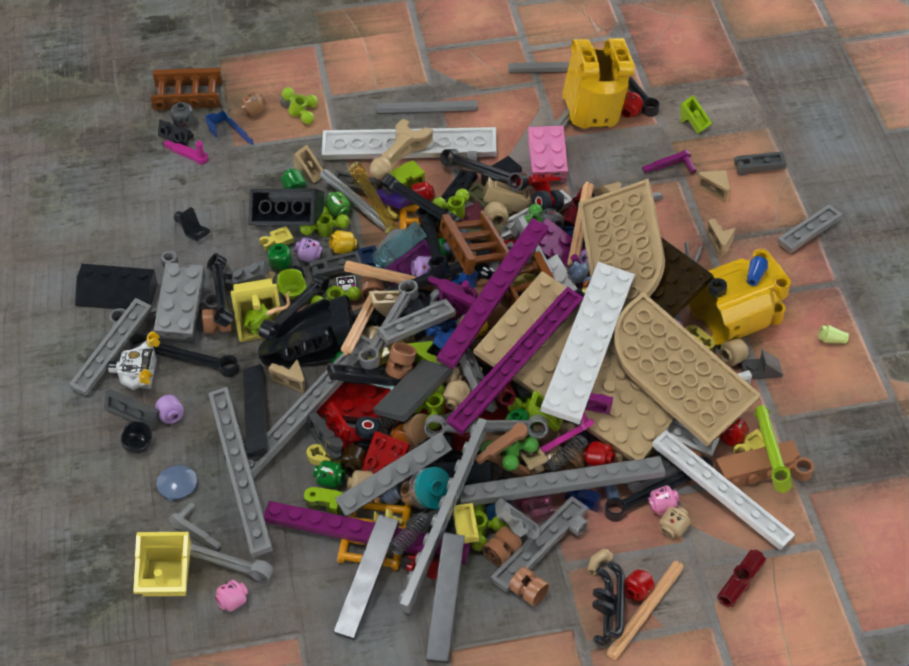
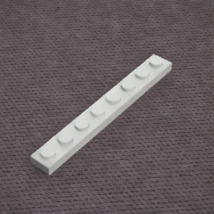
(723, 490)

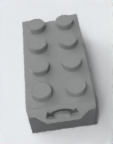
(179, 303)

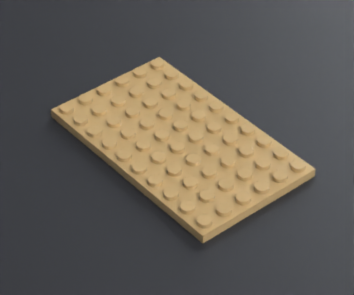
(634, 415)

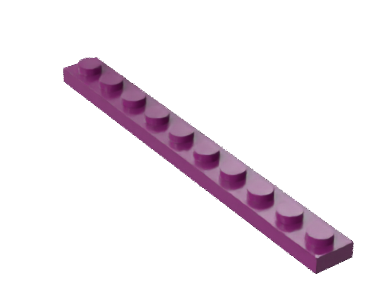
(492, 294)
(514, 360)
(339, 526)

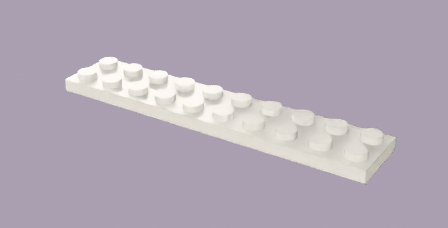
(373, 143)
(587, 343)

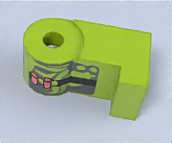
(322, 500)

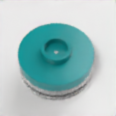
(428, 487)

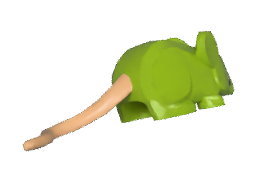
(254, 318)

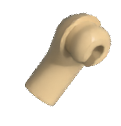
(597, 558)

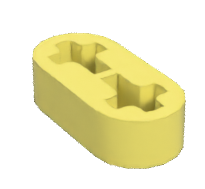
(702, 336)
(318, 458)

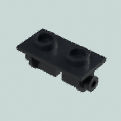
(174, 133)

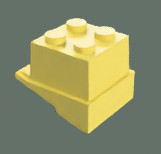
(250, 296)
(162, 563)

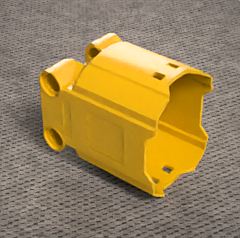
(597, 82)
(743, 307)

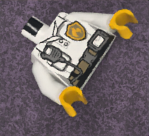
(137, 365)

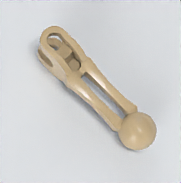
(405, 142)

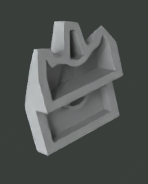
(516, 520)

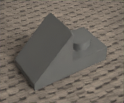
(765, 367)

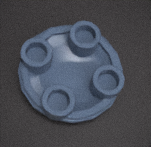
(176, 482)

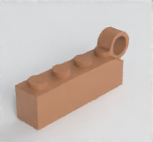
(755, 465)

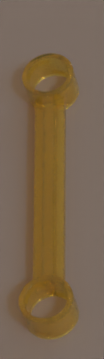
(360, 174)

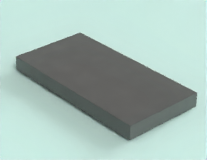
(412, 390)

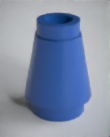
(756, 270)

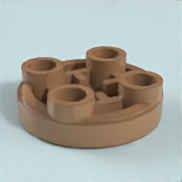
(415, 430)

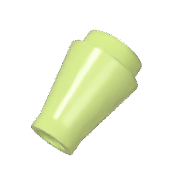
(830, 334)

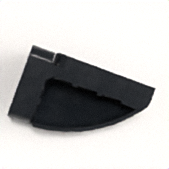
(310, 334)

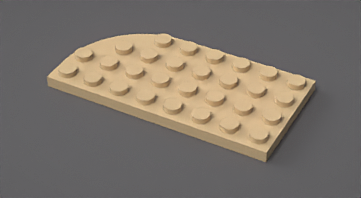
(625, 234)
(679, 370)

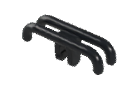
(610, 604)

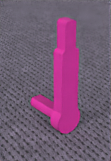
(195, 155)
(586, 423)

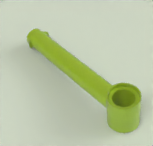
(778, 469)

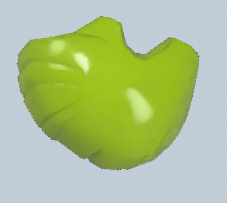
(291, 281)

